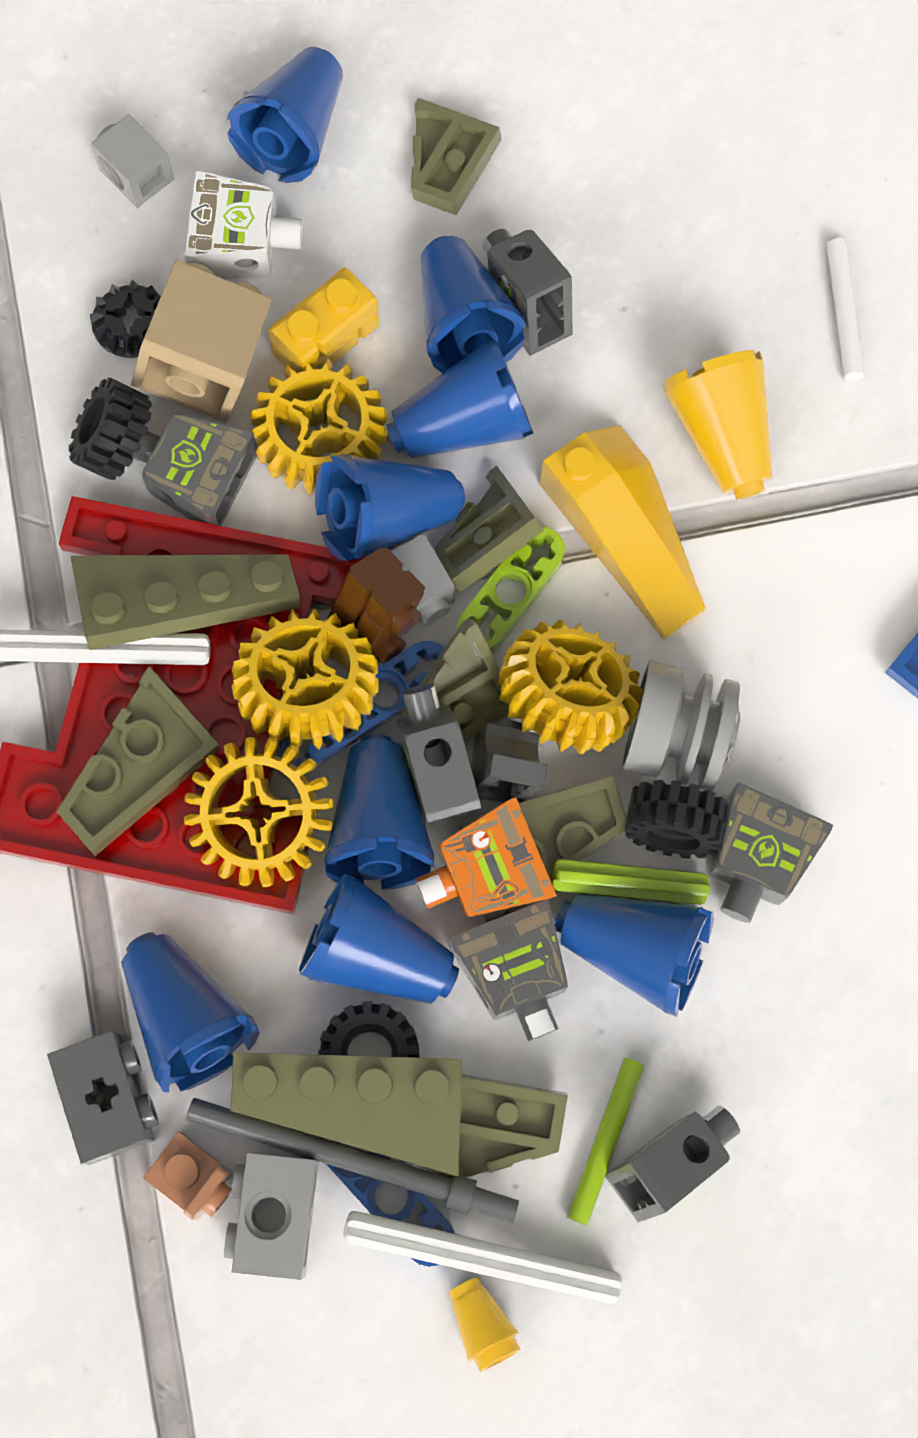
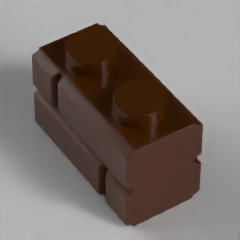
(380, 602)

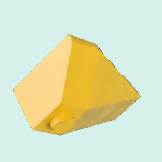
(621, 514)

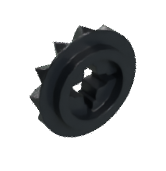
(110, 329)

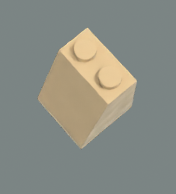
(201, 340)

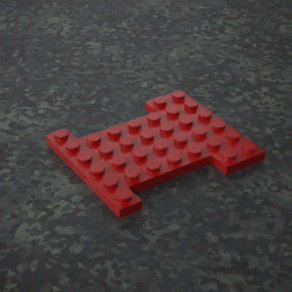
(158, 844)

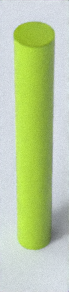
(605, 1141)

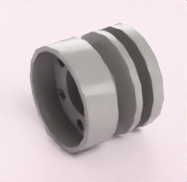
(682, 726)

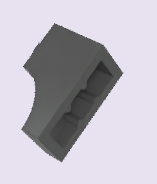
(507, 762)

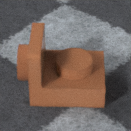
(190, 1177)

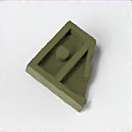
(449, 155)
(486, 533)
(467, 681)
(506, 1124)

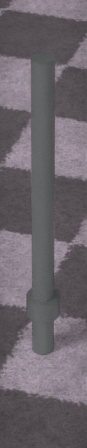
(459, 1192)

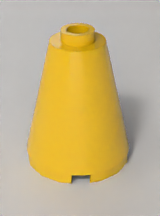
(727, 419)

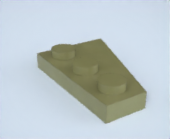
(139, 764)
(570, 823)

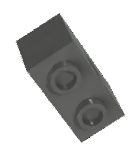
(78, 1077)

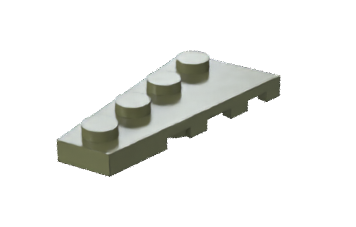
(168, 594)
(368, 1102)

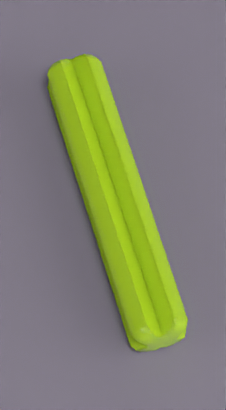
(630, 881)

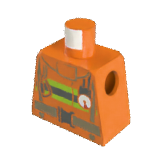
(489, 865)

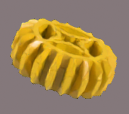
(288, 405)
(570, 687)
(310, 703)
(260, 837)

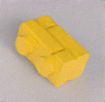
(325, 323)

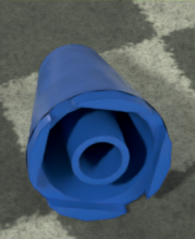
(288, 116)
(464, 305)
(462, 408)
(382, 503)
(378, 819)
(639, 944)
(376, 948)
(183, 1014)

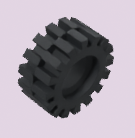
(110, 429)
(676, 819)
(369, 1018)

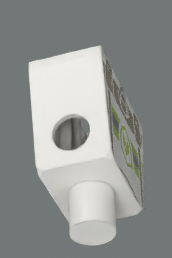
(237, 227)

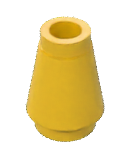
(483, 1325)

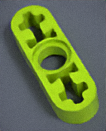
(543, 570)

